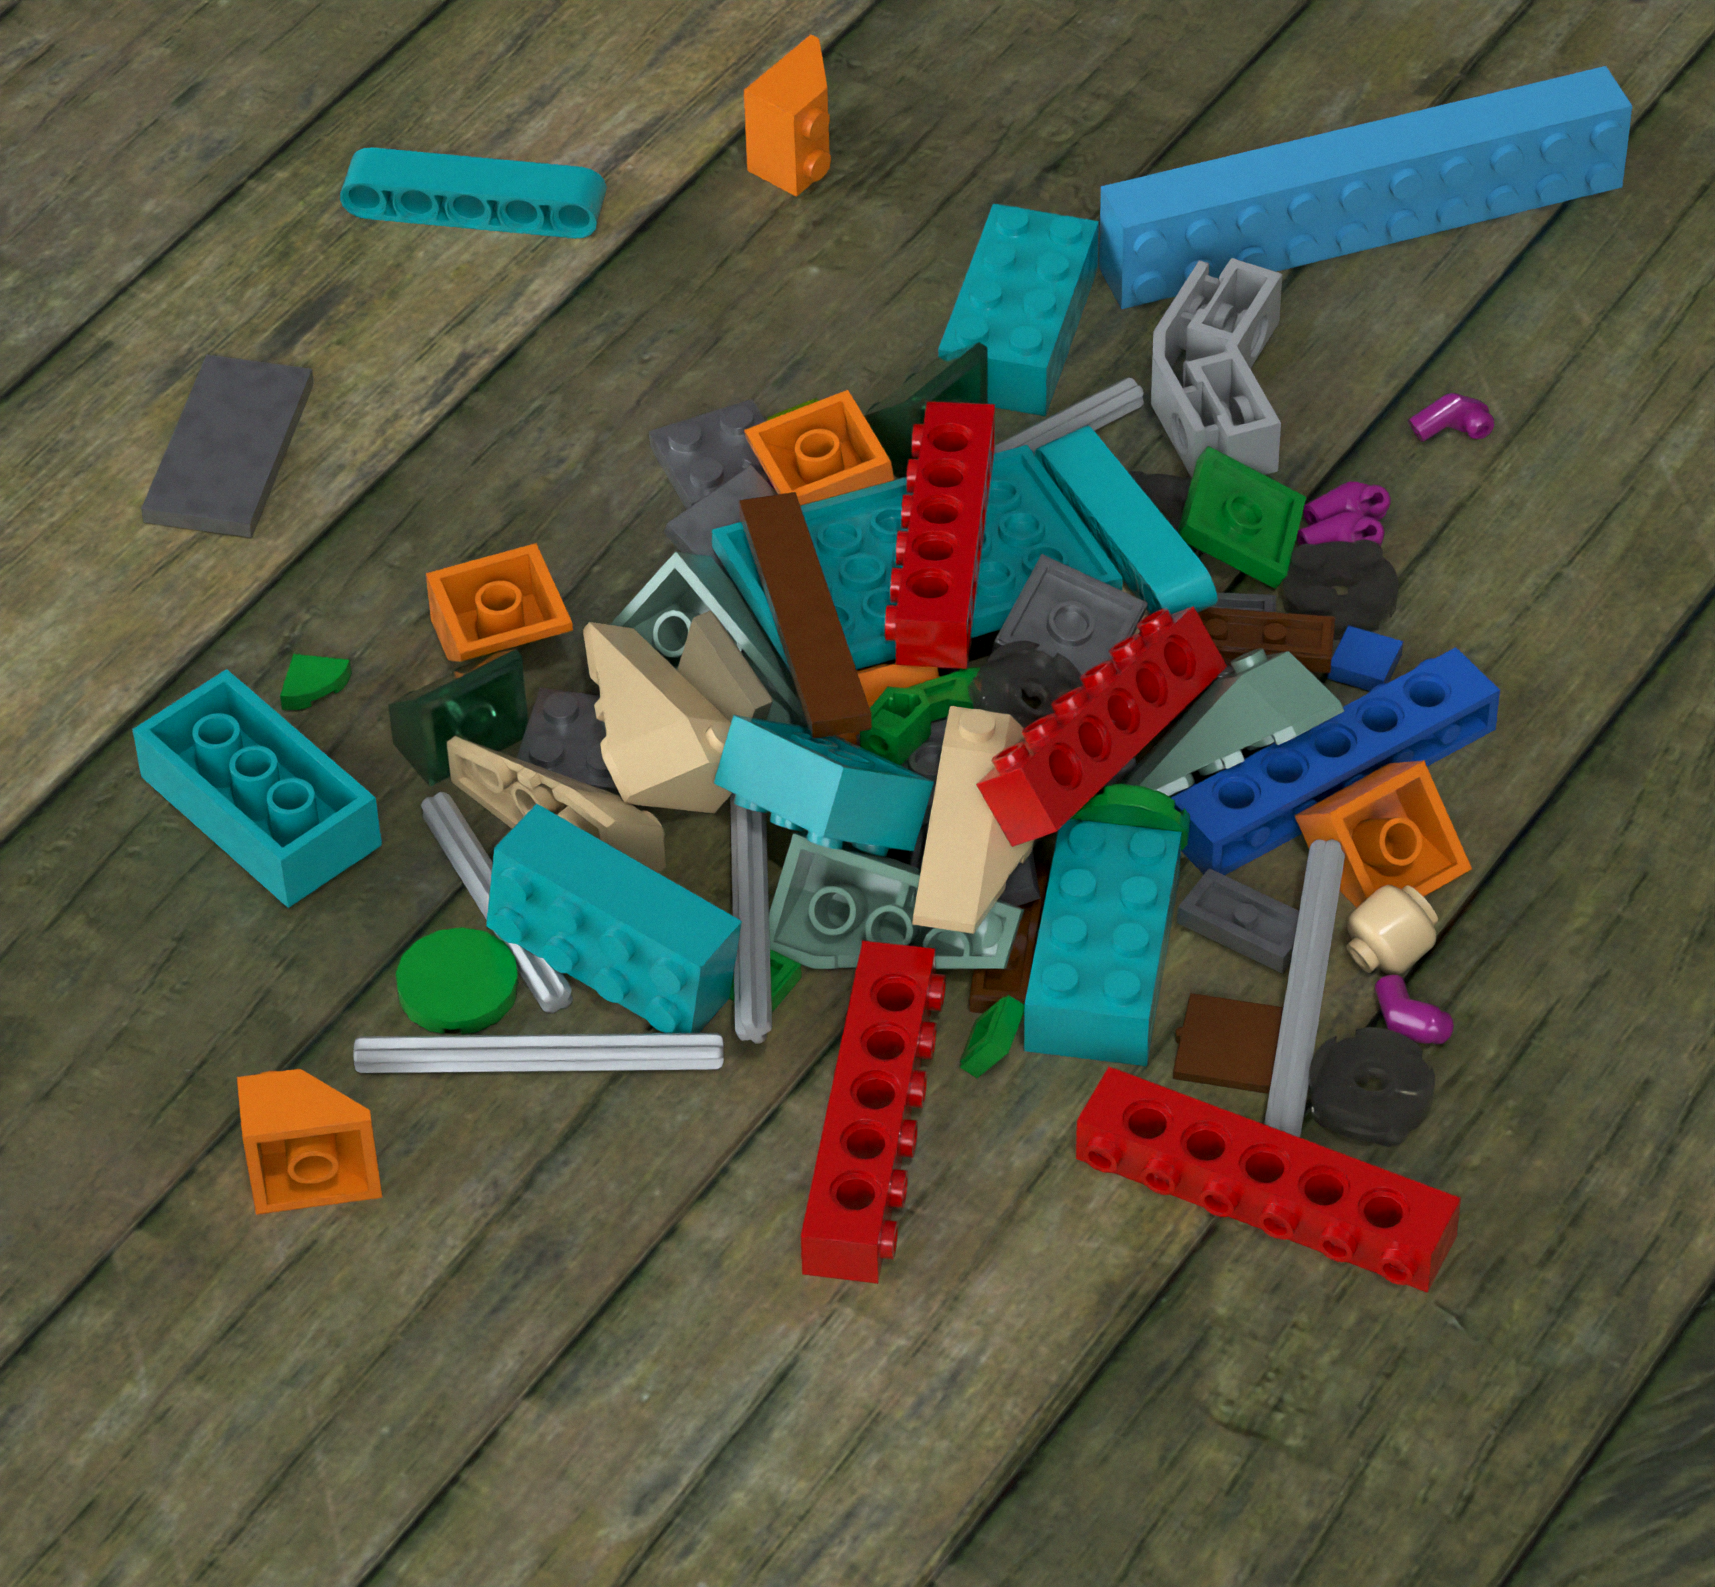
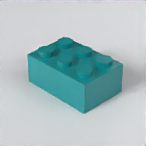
(823, 786)

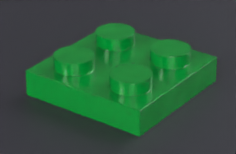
(1241, 517)

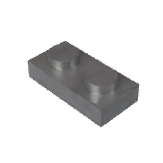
(1241, 919)

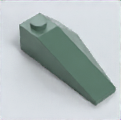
(695, 585)
(1250, 707)
(846, 896)

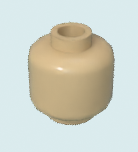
(1391, 930)

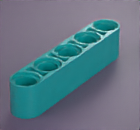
(473, 192)
(1127, 524)

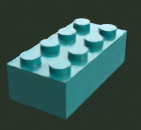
(1025, 301)
(257, 787)
(612, 923)
(1102, 942)

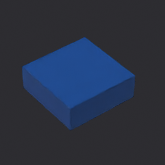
(1365, 658)

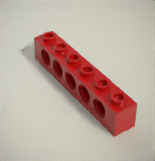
(943, 536)
(1100, 725)
(870, 1112)
(1268, 1179)

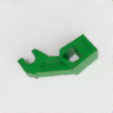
(904, 715)

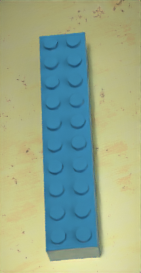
(1366, 185)

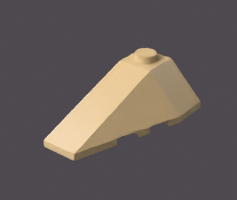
(658, 726)
(513, 788)
(965, 846)

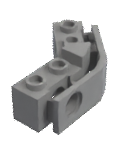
(1223, 332)

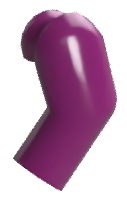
(1455, 412)
(1349, 497)
(1342, 527)
(1411, 1018)

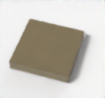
(721, 671)

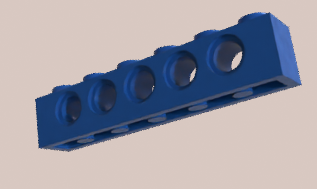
(1407, 720)

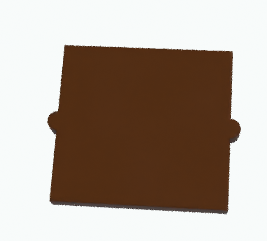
(1228, 1043)

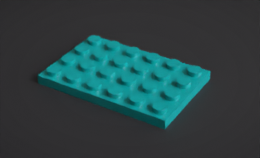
(858, 550)

